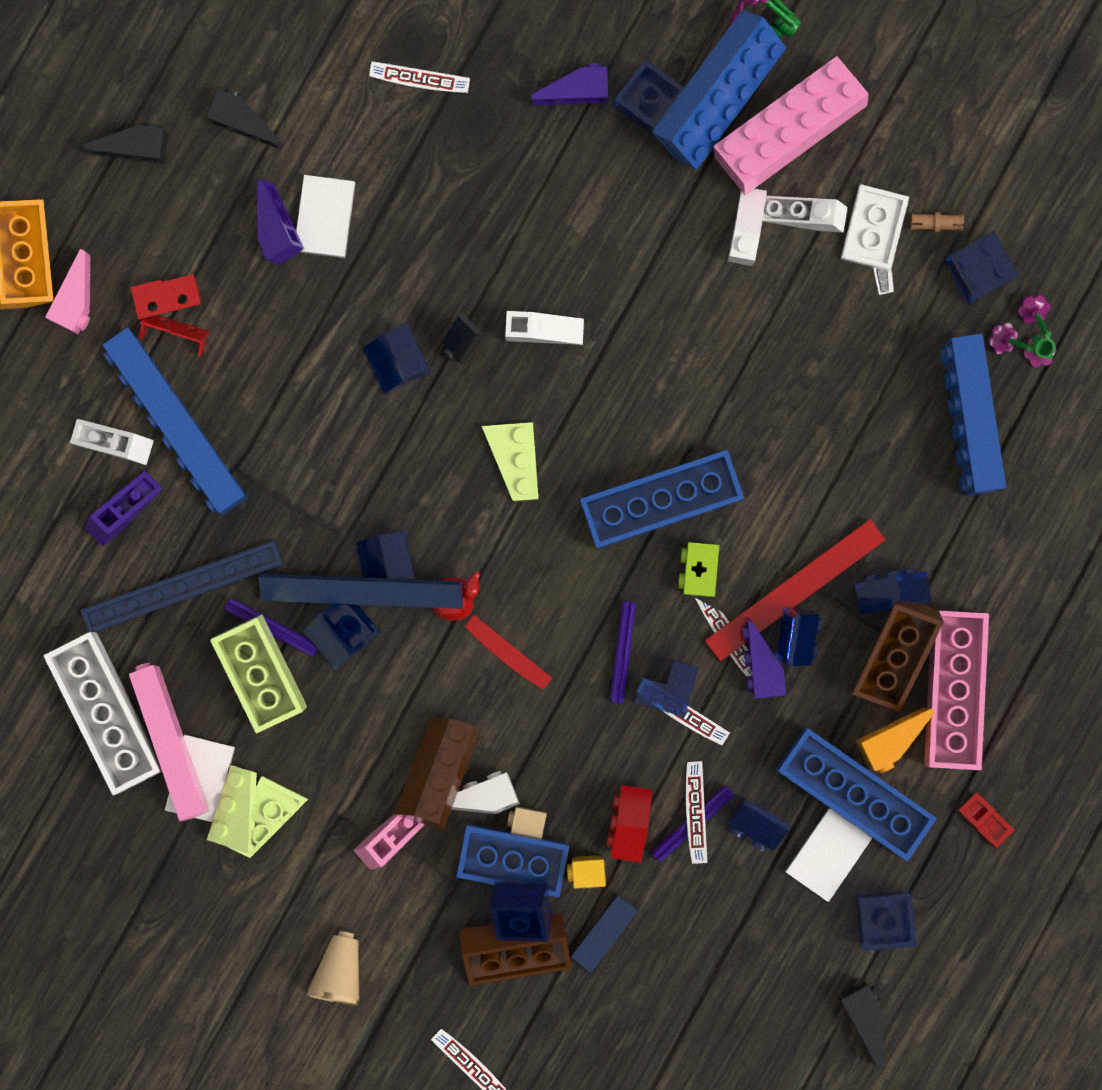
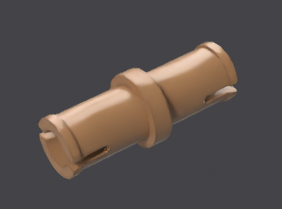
(937, 222)

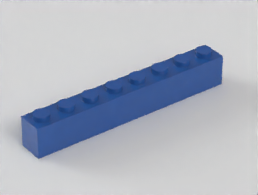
(174, 421)

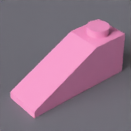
(72, 301)
(386, 841)

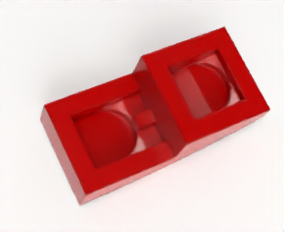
(986, 820)

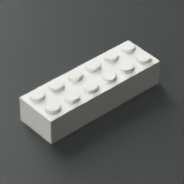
(104, 712)

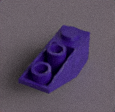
(766, 672)

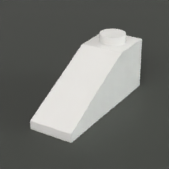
(747, 227)
(111, 441)

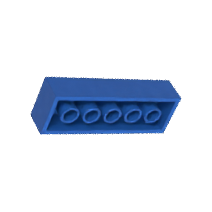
(719, 89)
(973, 415)
(661, 499)
(856, 794)

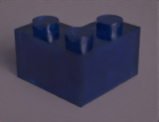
(898, 586)
(673, 695)

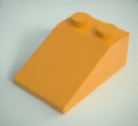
(890, 742)

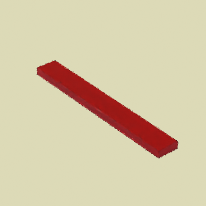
(797, 588)

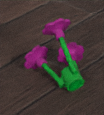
(785, 20)
(1039, 348)

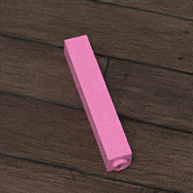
(168, 742)

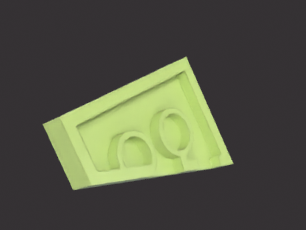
(515, 456)
(271, 811)
(233, 814)

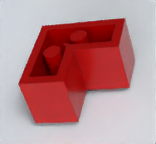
(630, 823)

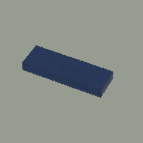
(604, 933)

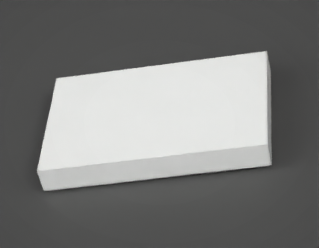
(325, 215)
(874, 227)
(212, 767)
(828, 854)

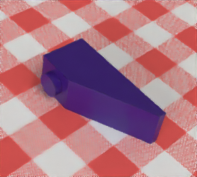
(582, 86)
(274, 227)
(122, 508)

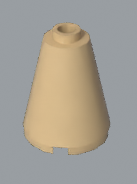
(338, 971)

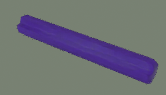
(277, 630)
(622, 652)
(680, 834)

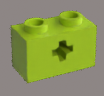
(708, 557)

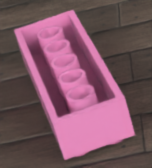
(791, 125)
(957, 692)

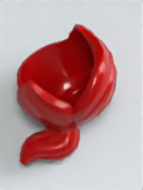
(470, 590)

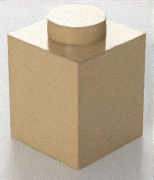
(527, 822)

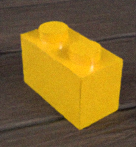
(587, 871)

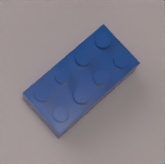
(500, 856)

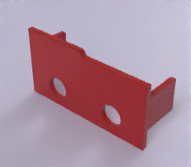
(165, 295)
(176, 328)

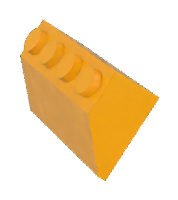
(24, 255)

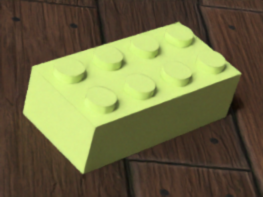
(259, 673)

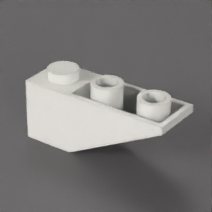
(806, 213)
(543, 328)
(487, 797)

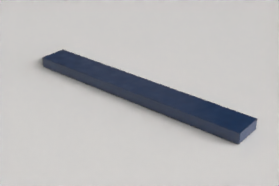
(182, 587)
(361, 591)

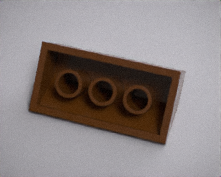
(898, 654)
(437, 772)
(500, 960)

